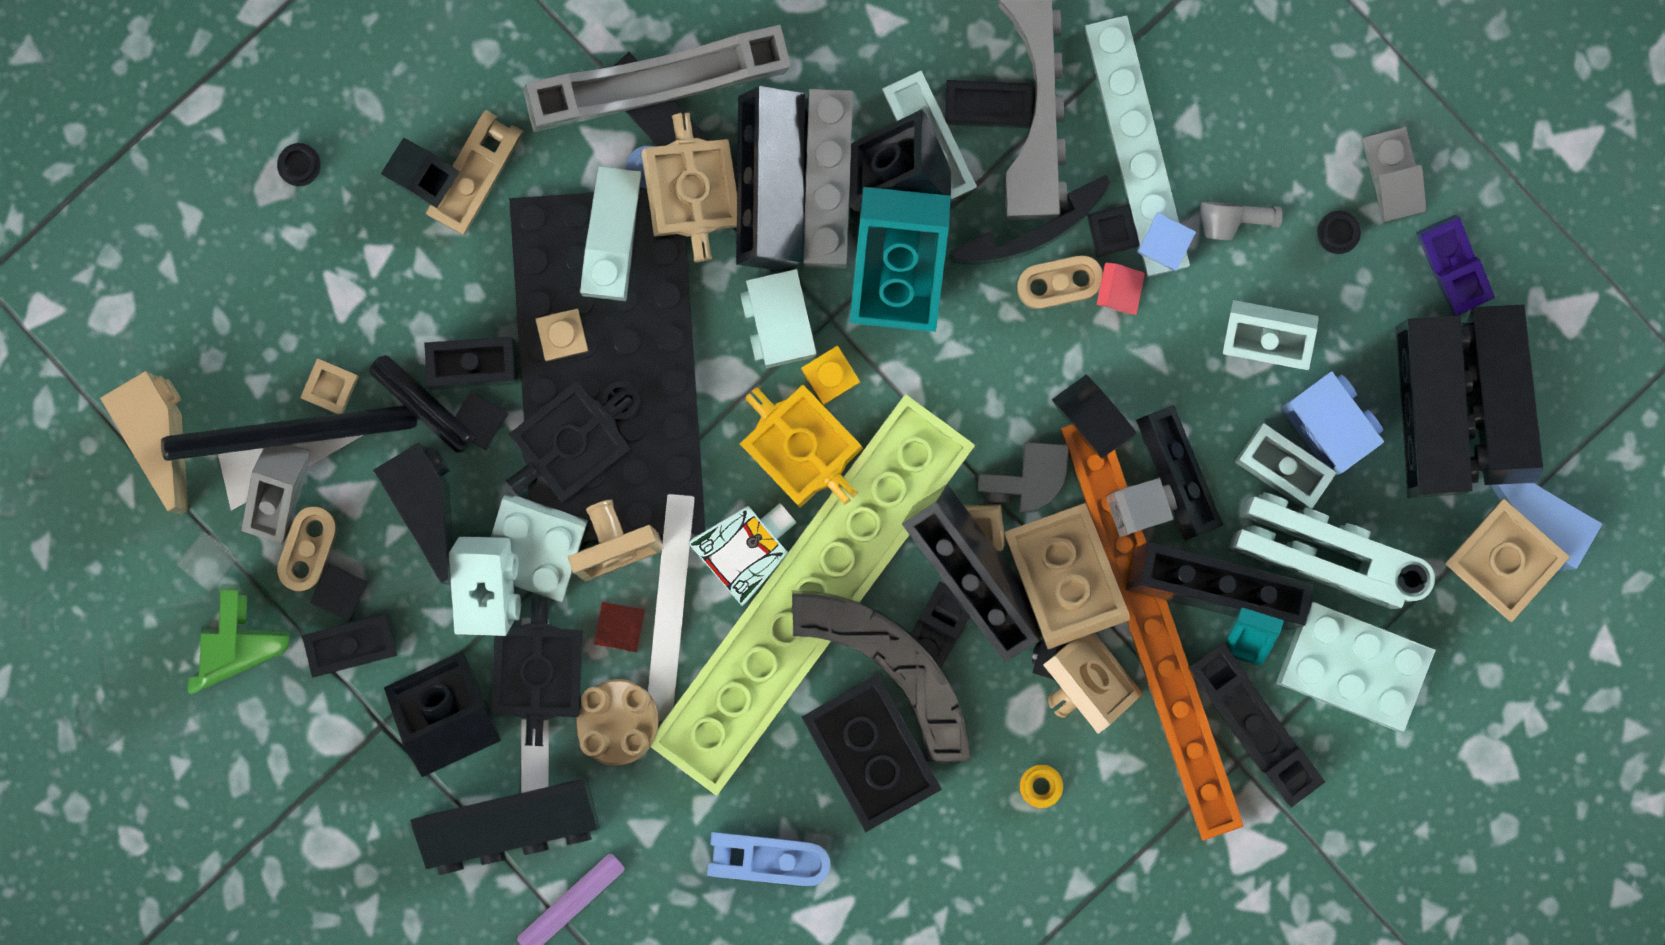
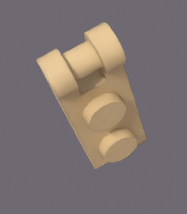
(477, 174)

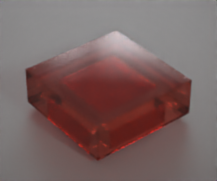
(619, 627)

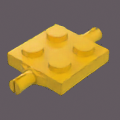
(801, 446)

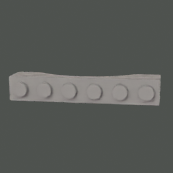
(656, 80)
(1032, 179)

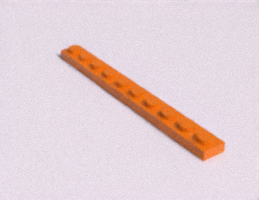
(1159, 653)

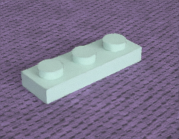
(915, 94)

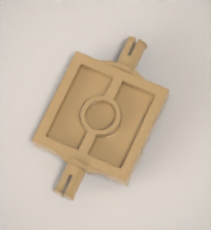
(690, 187)

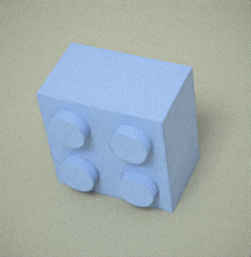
(1333, 422)

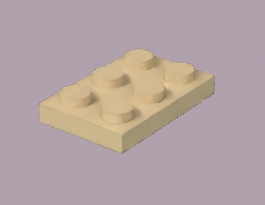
(1067, 576)

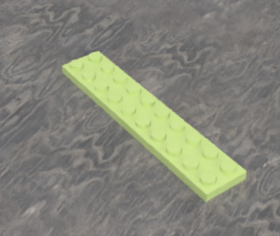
(835, 555)

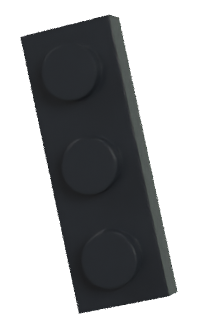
(1179, 468)

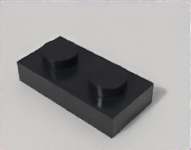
(350, 645)

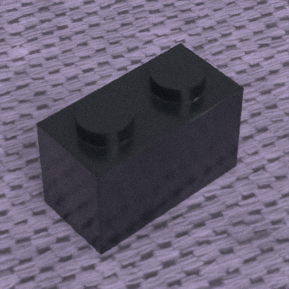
(471, 363)

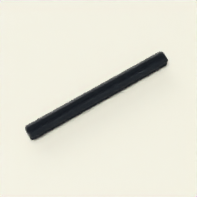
(287, 432)

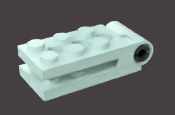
(1380, 569)

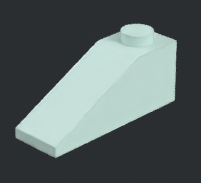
(611, 234)

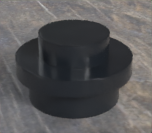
(299, 164)
(1338, 232)

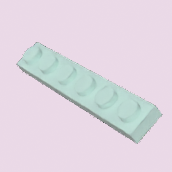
(1132, 128)

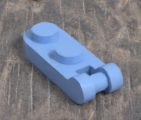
(769, 860)

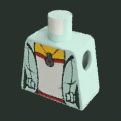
(744, 549)

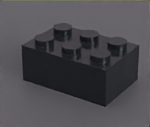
(871, 753)

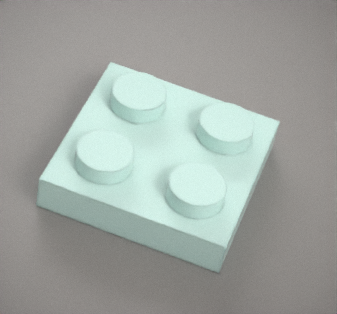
(542, 542)

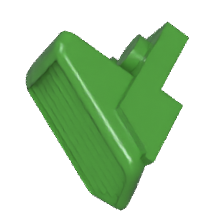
(232, 649)

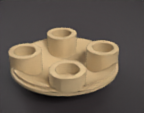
(616, 722)

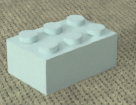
(1356, 667)

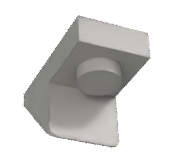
(1395, 174)

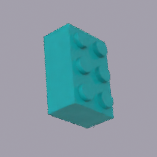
(900, 259)

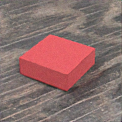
(1120, 288)

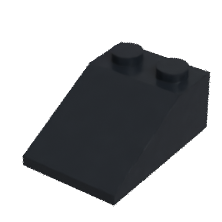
(423, 500)

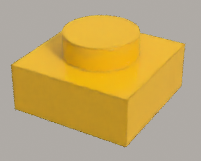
(830, 375)

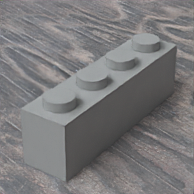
(828, 179)

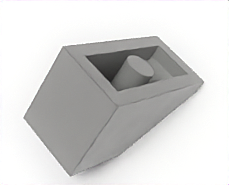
(275, 491)
(1141, 506)

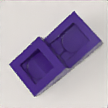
(1455, 265)

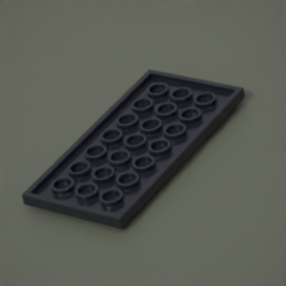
(629, 341)

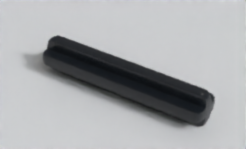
(421, 404)

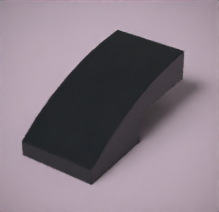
(1094, 416)
(941, 623)

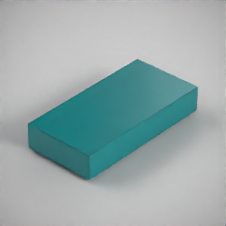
(1253, 636)

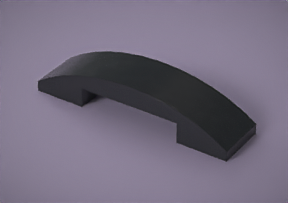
(984, 250)
(1255, 725)

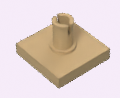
(614, 547)
(1507, 560)
(1091, 682)

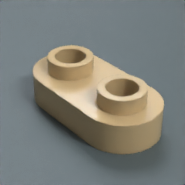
(1059, 282)
(304, 548)

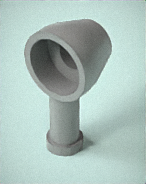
(1223, 219)

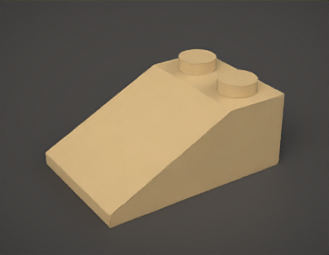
(144, 415)

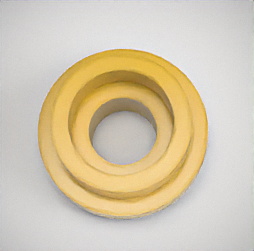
(1055, 786)

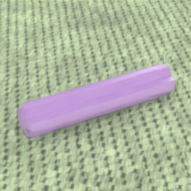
(572, 902)

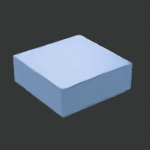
(1166, 241)

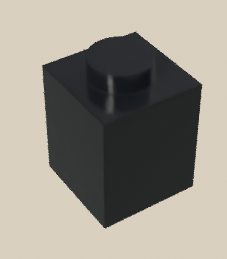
(420, 172)

